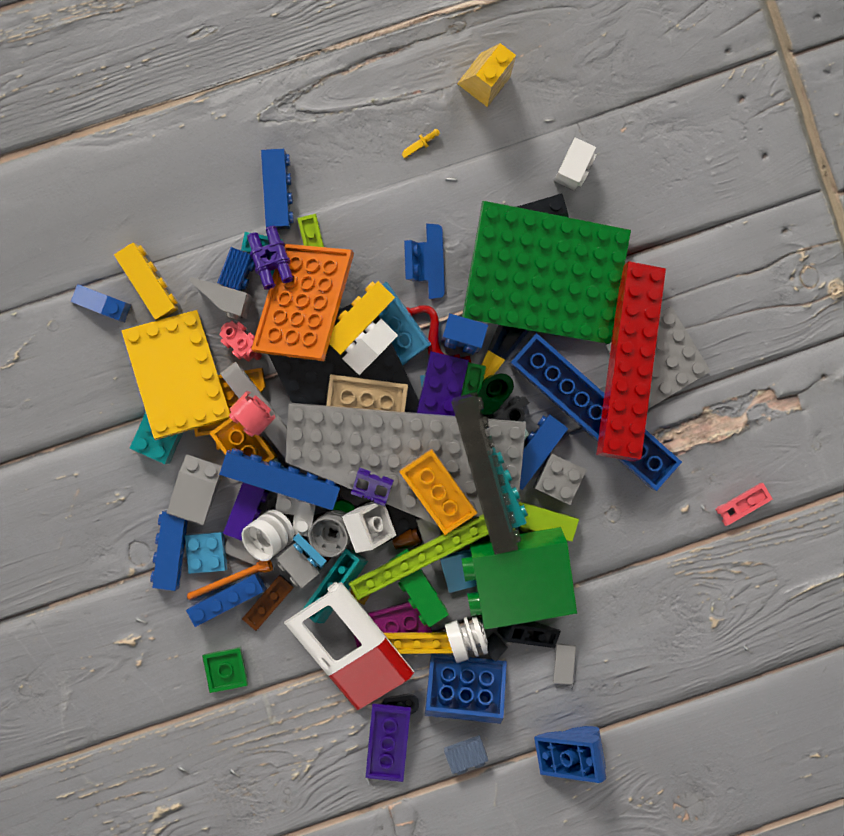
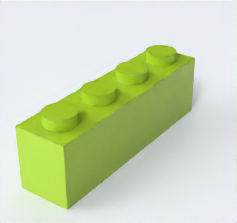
(543, 519)

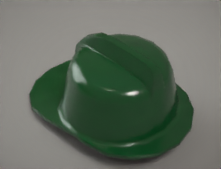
(495, 391)

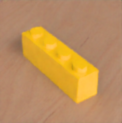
(146, 282)
(360, 316)

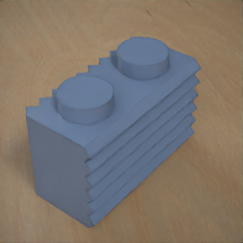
(466, 755)

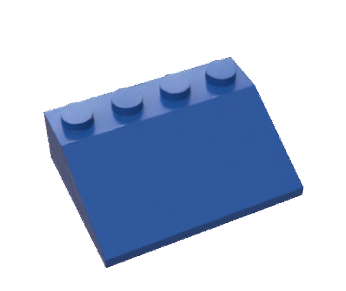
(466, 689)

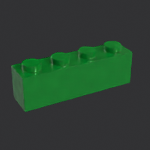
(423, 596)

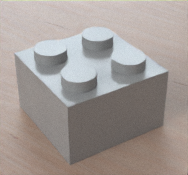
(559, 478)
(297, 566)

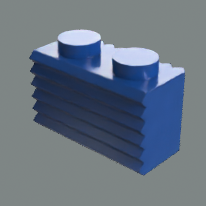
(236, 270)

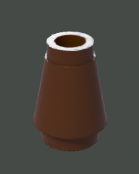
(407, 539)

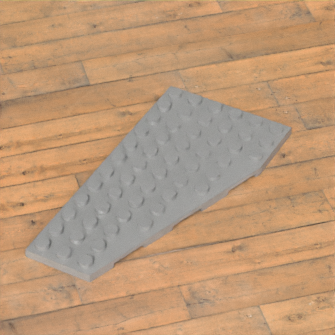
(343, 439)

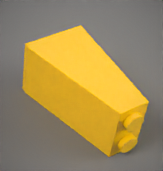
(488, 73)

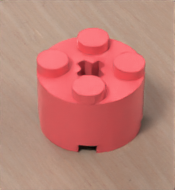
(251, 414)

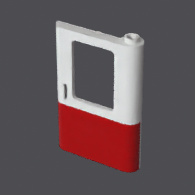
(367, 670)

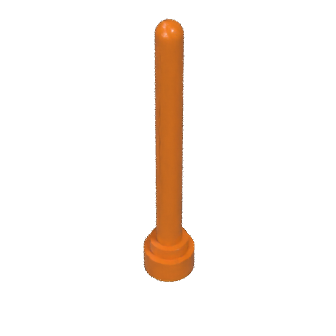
(261, 566)

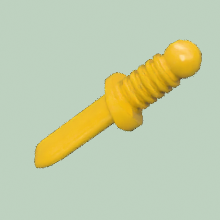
(420, 143)

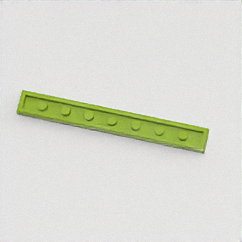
(419, 557)

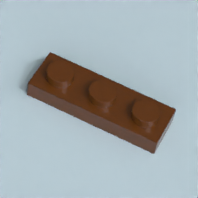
(268, 602)

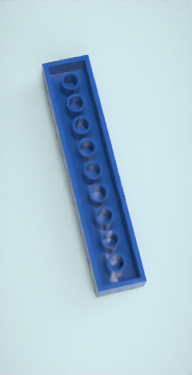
(584, 405)

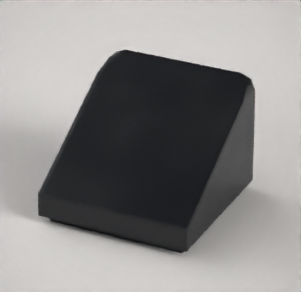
(495, 646)

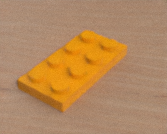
(438, 491)

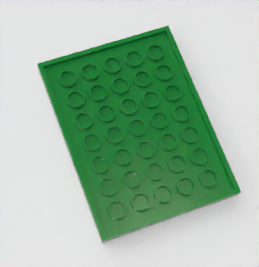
(545, 273)

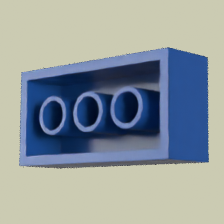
(464, 334)

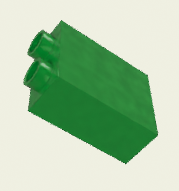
(522, 582)

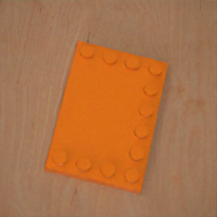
(302, 313)

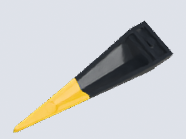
(501, 346)

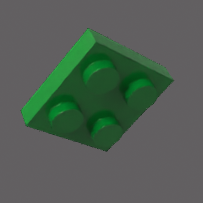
(225, 670)

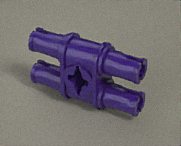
(278, 260)

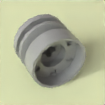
(324, 538)

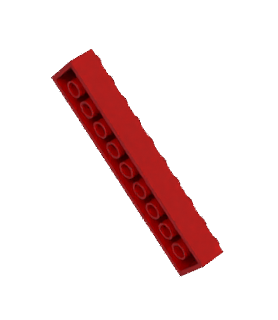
(631, 362)

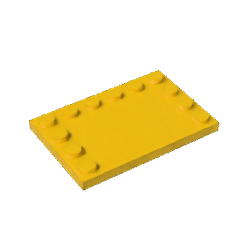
(175, 374)

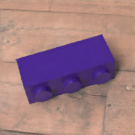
(245, 509)

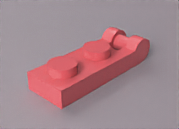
(744, 503)

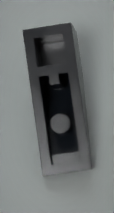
(530, 634)

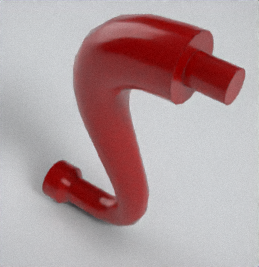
(433, 335)

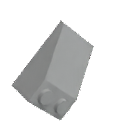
(229, 300)
(195, 490)

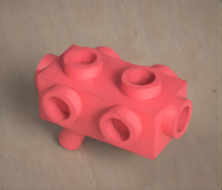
(234, 336)

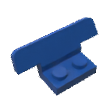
(426, 262)

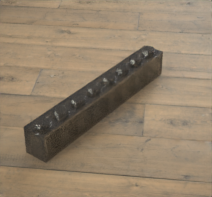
(485, 472)

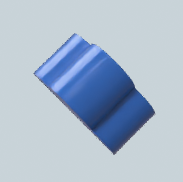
(572, 754)

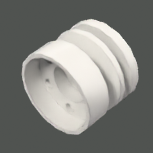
(268, 535)
(466, 638)

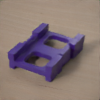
(374, 481)

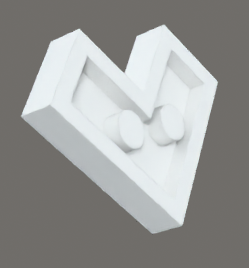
(302, 512)

